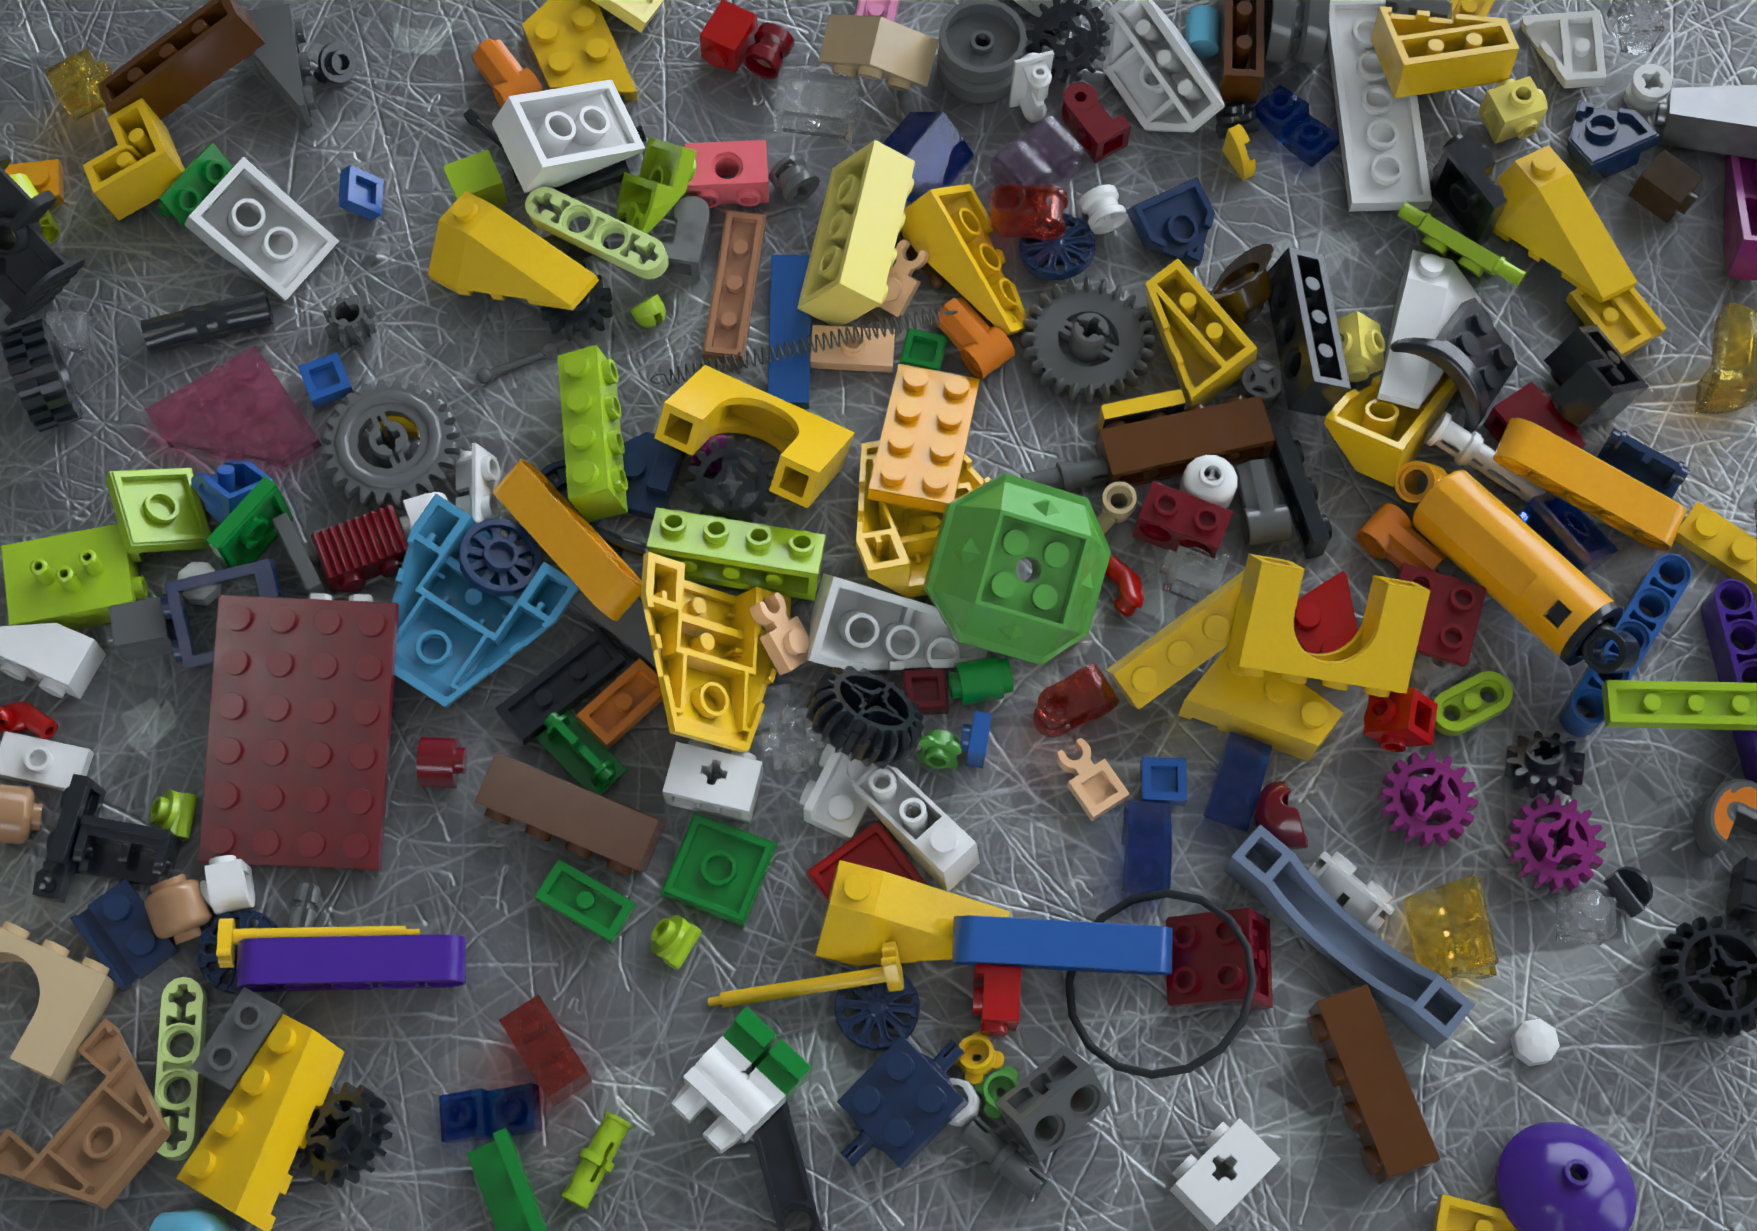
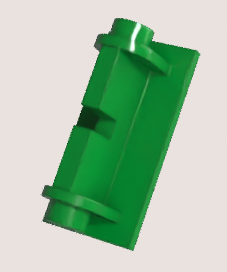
(194, 184)
(580, 753)

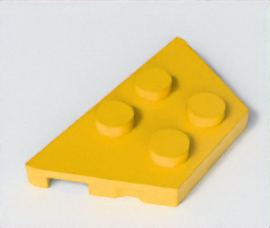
(576, 46)

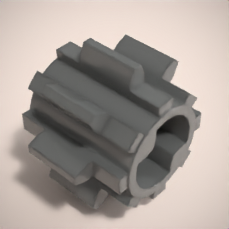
(350, 310)

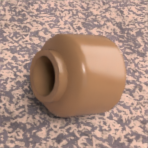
(18, 814)
(177, 909)

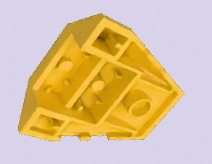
(896, 538)
(706, 655)

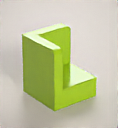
(477, 176)

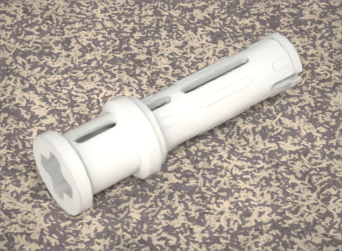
(1470, 450)

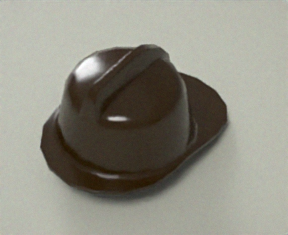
(1245, 284)

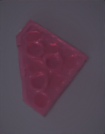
(236, 414)

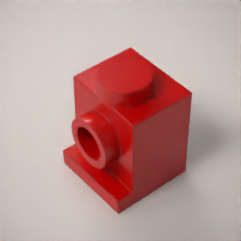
(997, 998)

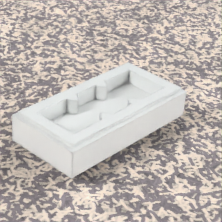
(41, 761)

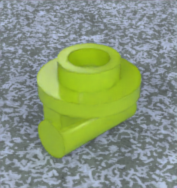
(174, 812)
(674, 940)

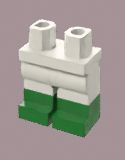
(724, 1086)

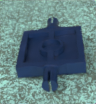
(902, 1102)

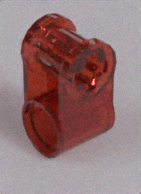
(1025, 211)
(1079, 697)

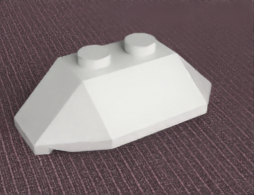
(1157, 69)

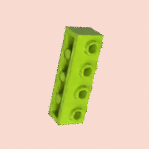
(592, 433)
(739, 552)

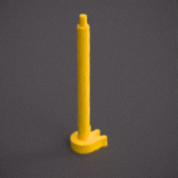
(229, 936)
(890, 973)

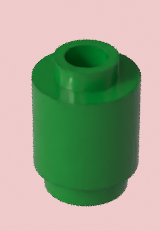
(980, 680)

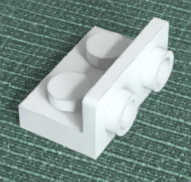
(832, 800)

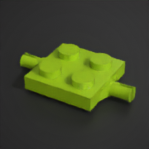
(1472, 255)

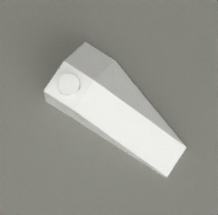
(1424, 304)
(879, 630)

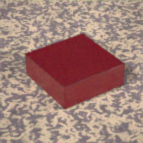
(927, 689)

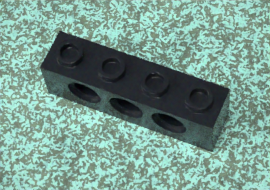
(1307, 332)

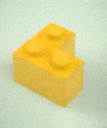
(138, 166)

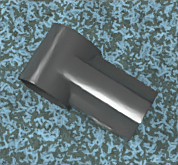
(1263, 515)

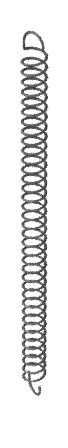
(809, 339)

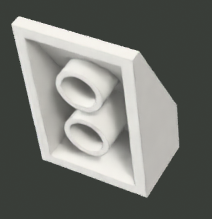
(565, 133)
(261, 230)

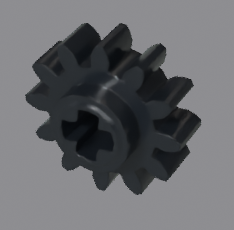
(584, 316)
(1544, 765)

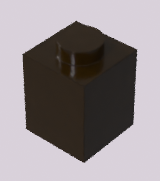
(1666, 187)

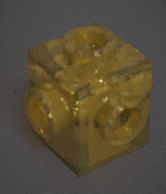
(76, 81)

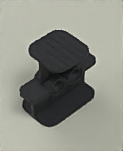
(29, 265)

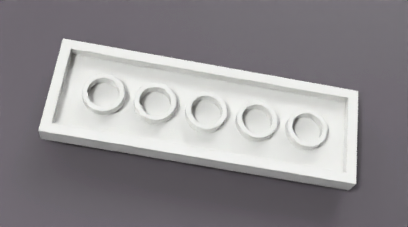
(1376, 132)

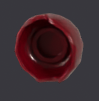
(1278, 817)

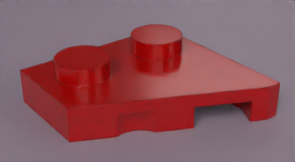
(1326, 616)

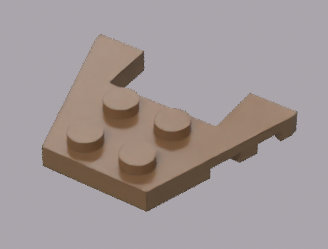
(103, 1139)

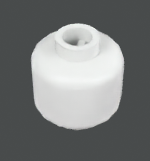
(1210, 480)

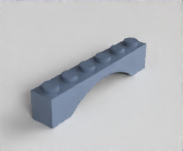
(1401, 985)

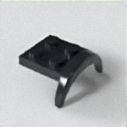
(1470, 355)

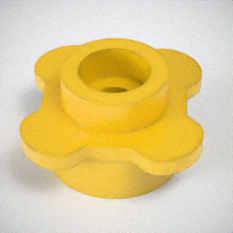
(990, 1059)

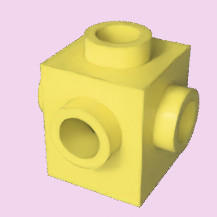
(1513, 109)
(1361, 345)

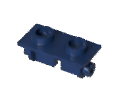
(1643, 463)

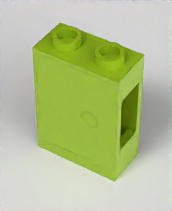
(71, 578)

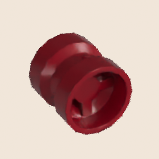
(770, 47)

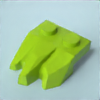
(660, 184)

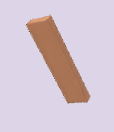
(734, 286)

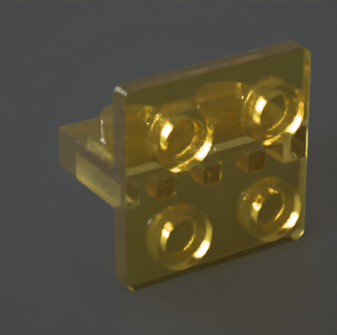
(1453, 930)

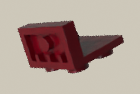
(1449, 616)
(1211, 962)

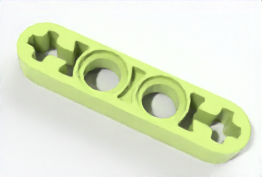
(599, 228)
(174, 1068)

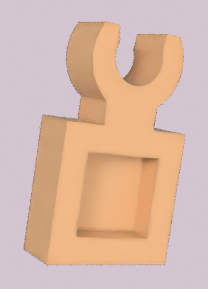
(900, 280)
(785, 638)
(1095, 785)

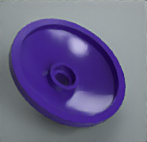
(1543, 1196)

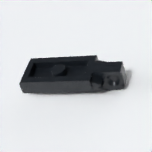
(78, 799)

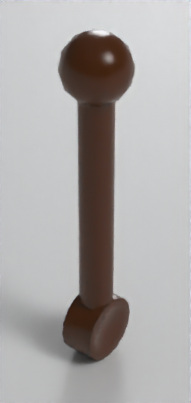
(936, 279)

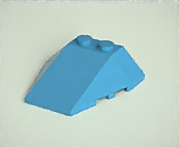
(448, 628)

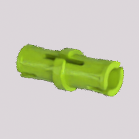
(596, 1160)

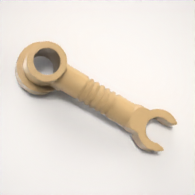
(1116, 493)

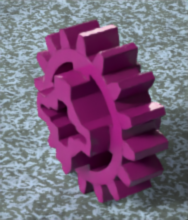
(1443, 804)
(1574, 843)

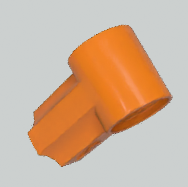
(503, 71)
(980, 346)
(1391, 537)

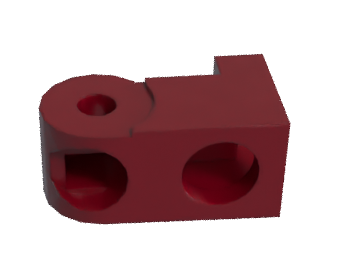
(1092, 123)

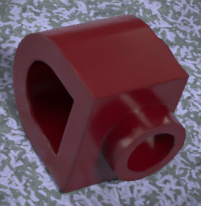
(440, 762)

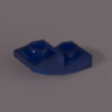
(1291, 124)
(1238, 781)
(1148, 846)
(480, 1112)

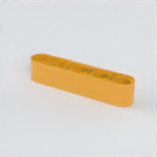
(1589, 484)
(569, 539)

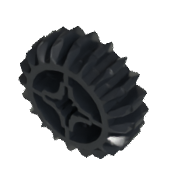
(865, 717)
(1710, 942)

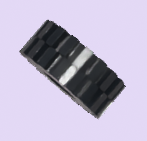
(41, 375)

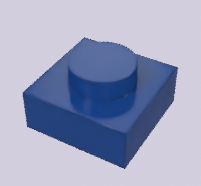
(361, 192)
(325, 379)
(975, 738)
(1163, 780)

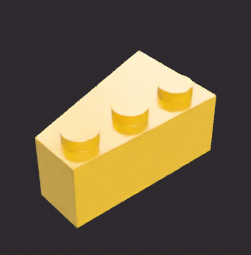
(1441, 53)
(1197, 334)
(1262, 708)

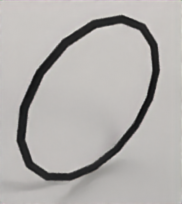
(1231, 1034)

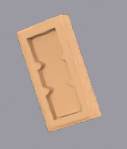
(868, 356)

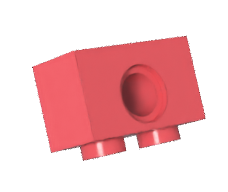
(738, 158)

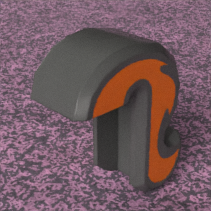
(1726, 805)

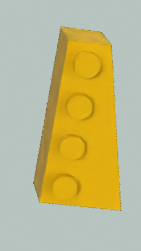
(263, 1123)

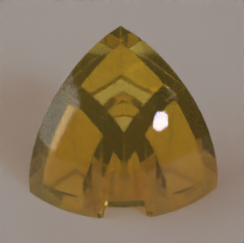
(1732, 376)

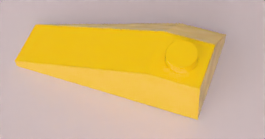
(1558, 224)
(956, 235)
(496, 255)
(1382, 434)
(882, 907)

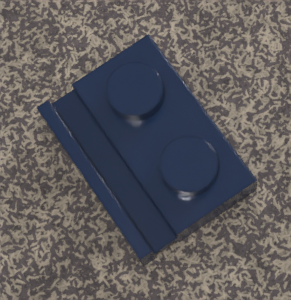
(122, 935)

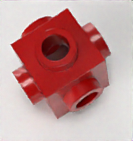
(1400, 720)

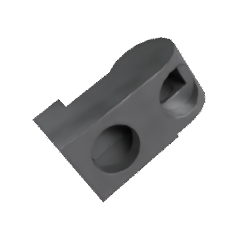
(690, 238)

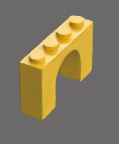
(718, 404)
(1376, 657)

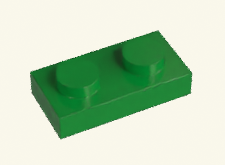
(585, 901)

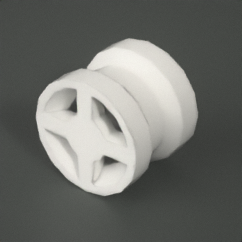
(1647, 99)
(1103, 209)

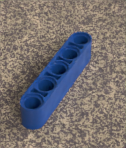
(1660, 600)
(1062, 945)

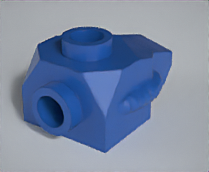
(227, 486)

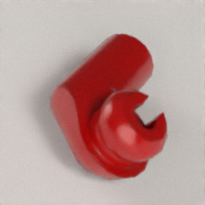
(1129, 585)
(25, 716)

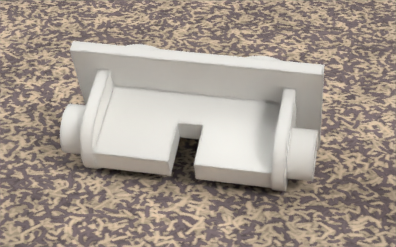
(1031, 84)
(478, 473)
(1364, 900)

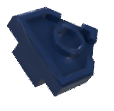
(1609, 139)
(1175, 222)
(650, 473)

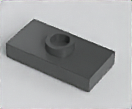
(301, 555)

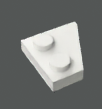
(1569, 46)

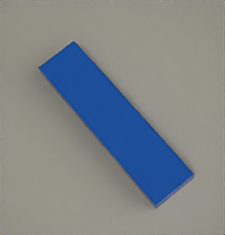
(789, 377)

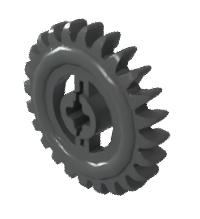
(1093, 315)
(394, 478)

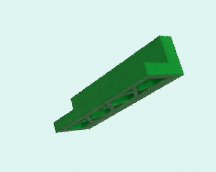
(506, 1185)

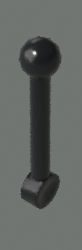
(474, 120)

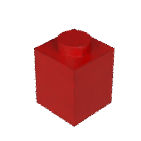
(728, 36)

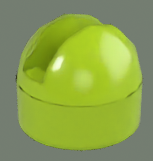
(649, 312)

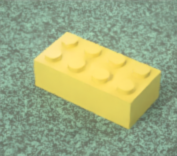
(857, 235)

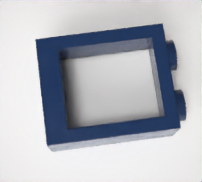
(174, 605)

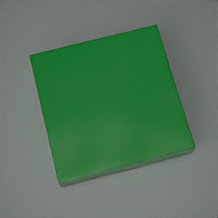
(249, 527)
(719, 870)

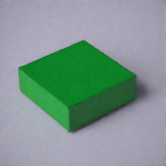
(923, 349)

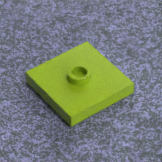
(158, 510)

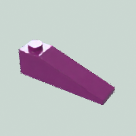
(1740, 217)

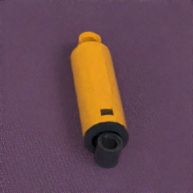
(1517, 567)

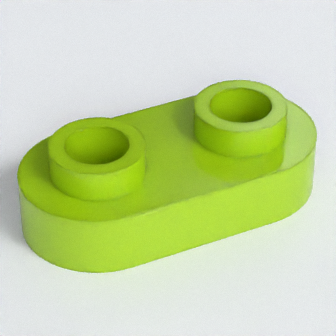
(1468, 705)

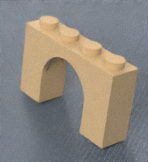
(68, 1006)

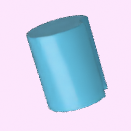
(1203, 31)

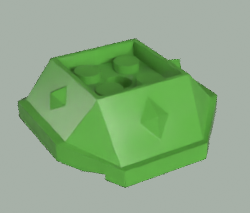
(976, 561)

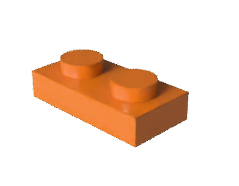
(621, 704)

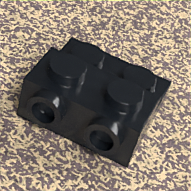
(1464, 187)

